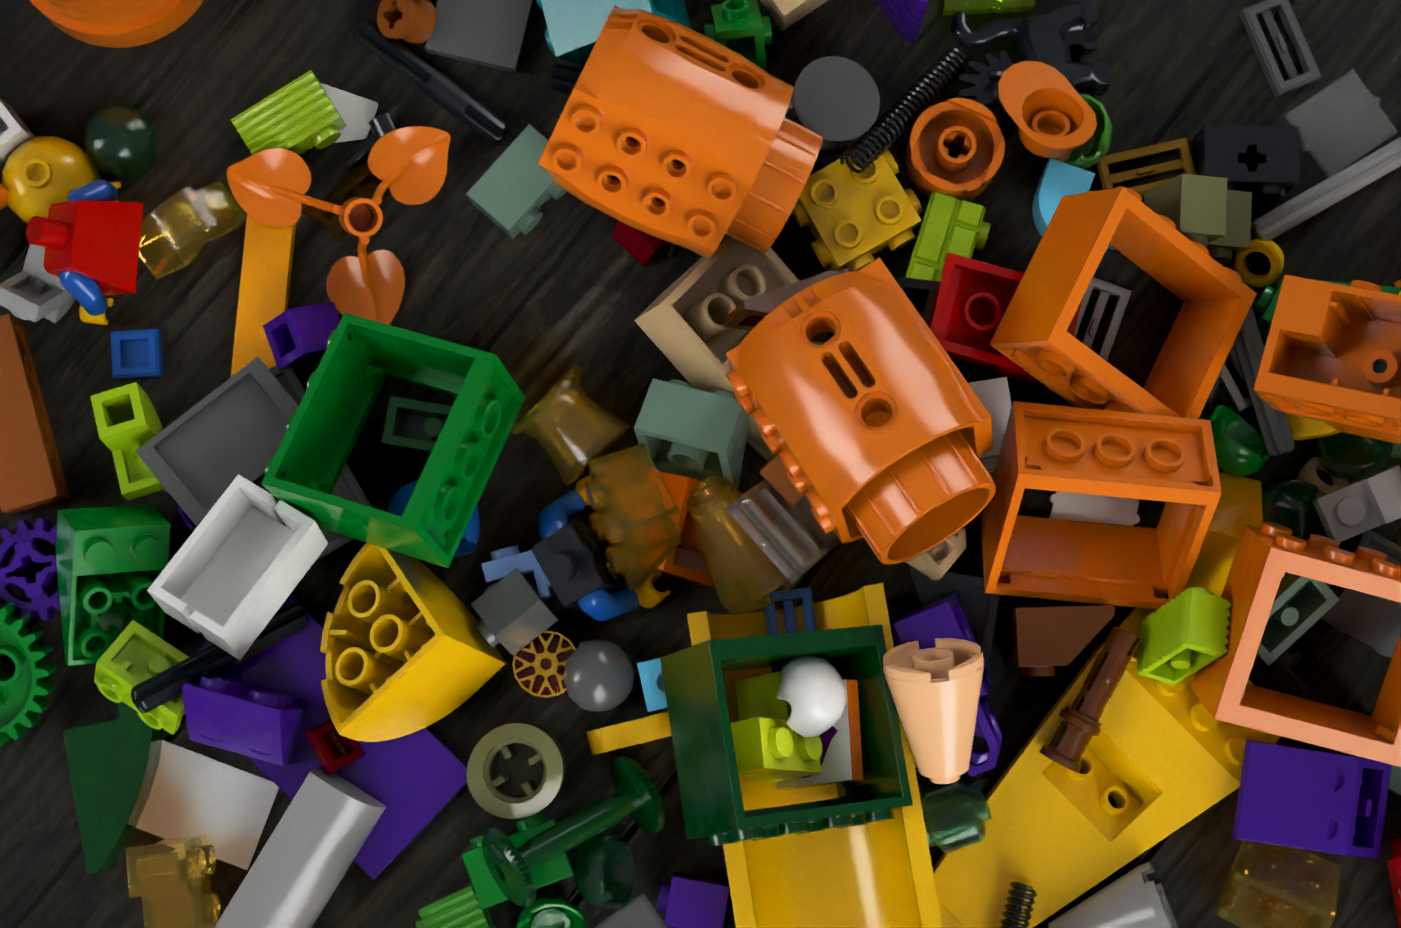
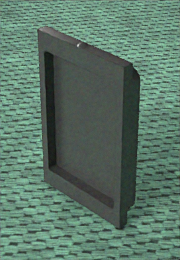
(219, 438)

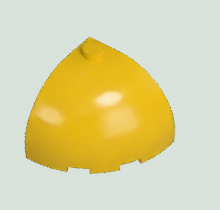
(399, 649)

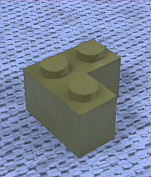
(1205, 212)

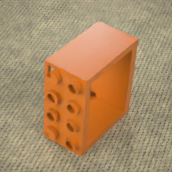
(1058, 275)
(1100, 456)

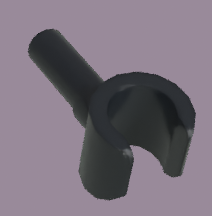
(380, 126)

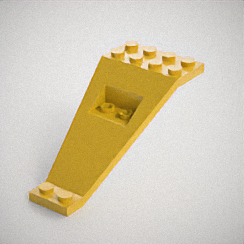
(1055, 826)

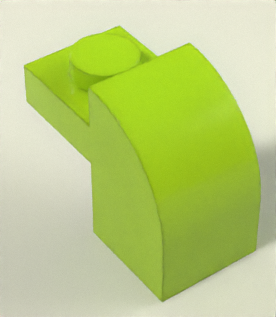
(124, 424)

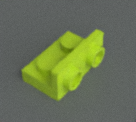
(133, 659)

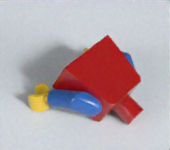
(91, 245)

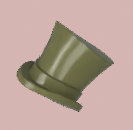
(516, 770)

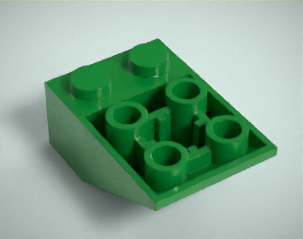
(104, 575)

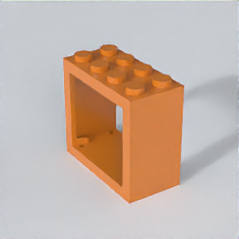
(1251, 589)

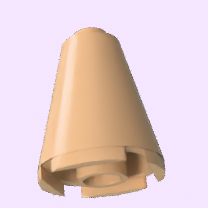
(937, 702)

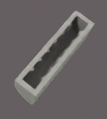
(304, 855)

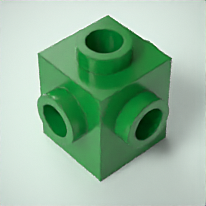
(741, 29)

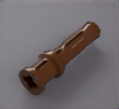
(1082, 718)

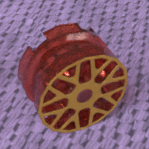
(542, 664)

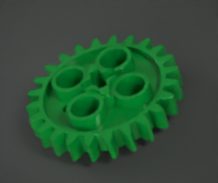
(24, 689)

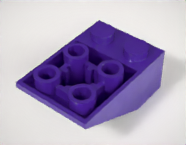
(241, 721)
(1311, 799)

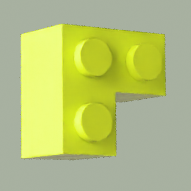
(762, 739)

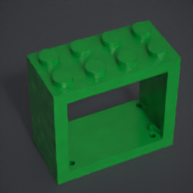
(337, 406)

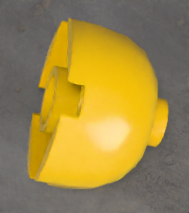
(44, 174)

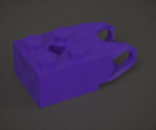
(947, 620)

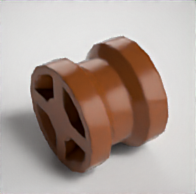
(407, 19)

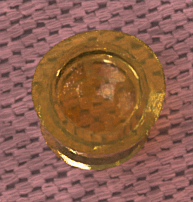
(570, 426)

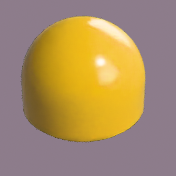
(1275, 256)

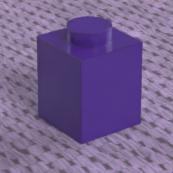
(301, 334)
(693, 901)

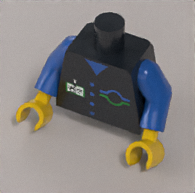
(579, 564)

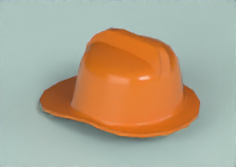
(1046, 109)

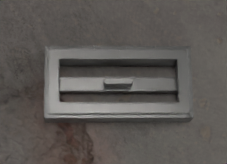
(1264, 53)

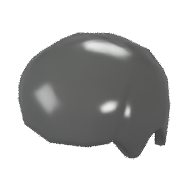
(598, 675)

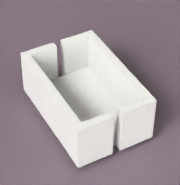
(238, 566)

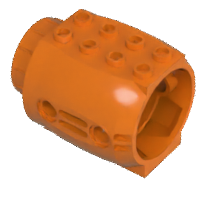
(680, 137)
(870, 417)

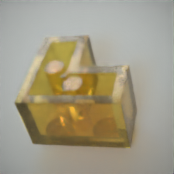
(174, 882)

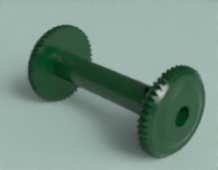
(634, 796)

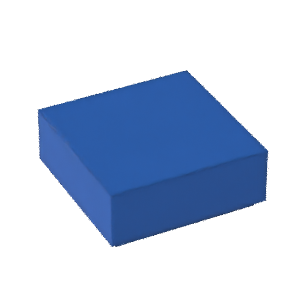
(136, 354)

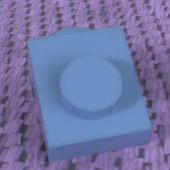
(509, 559)

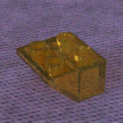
(632, 513)
(1279, 888)

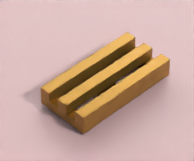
(1185, 162)

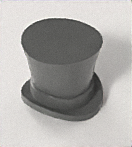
(836, 102)

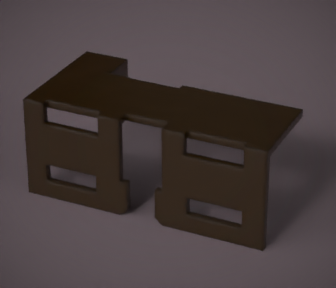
(337, 196)

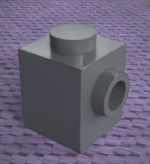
(512, 613)

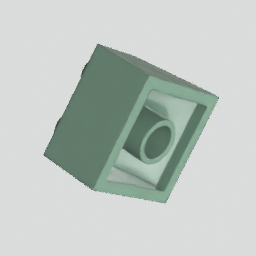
(693, 431)

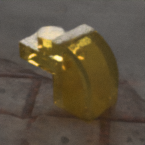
(183, 224)

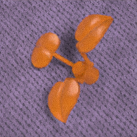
(407, 161)

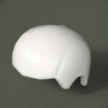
(814, 694)

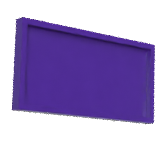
(406, 774)

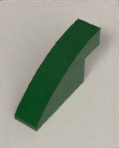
(111, 781)

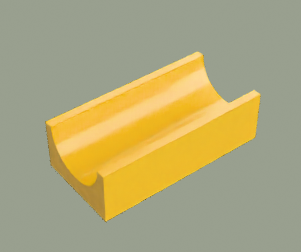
(832, 876)

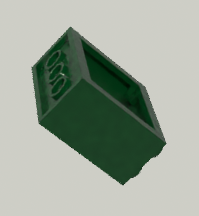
(706, 745)

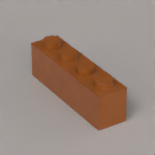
(28, 452)

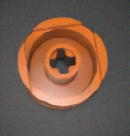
(958, 123)

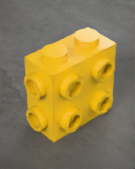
(857, 212)

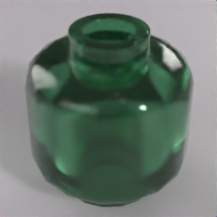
(955, 817)

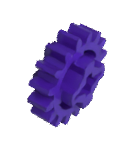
(28, 553)

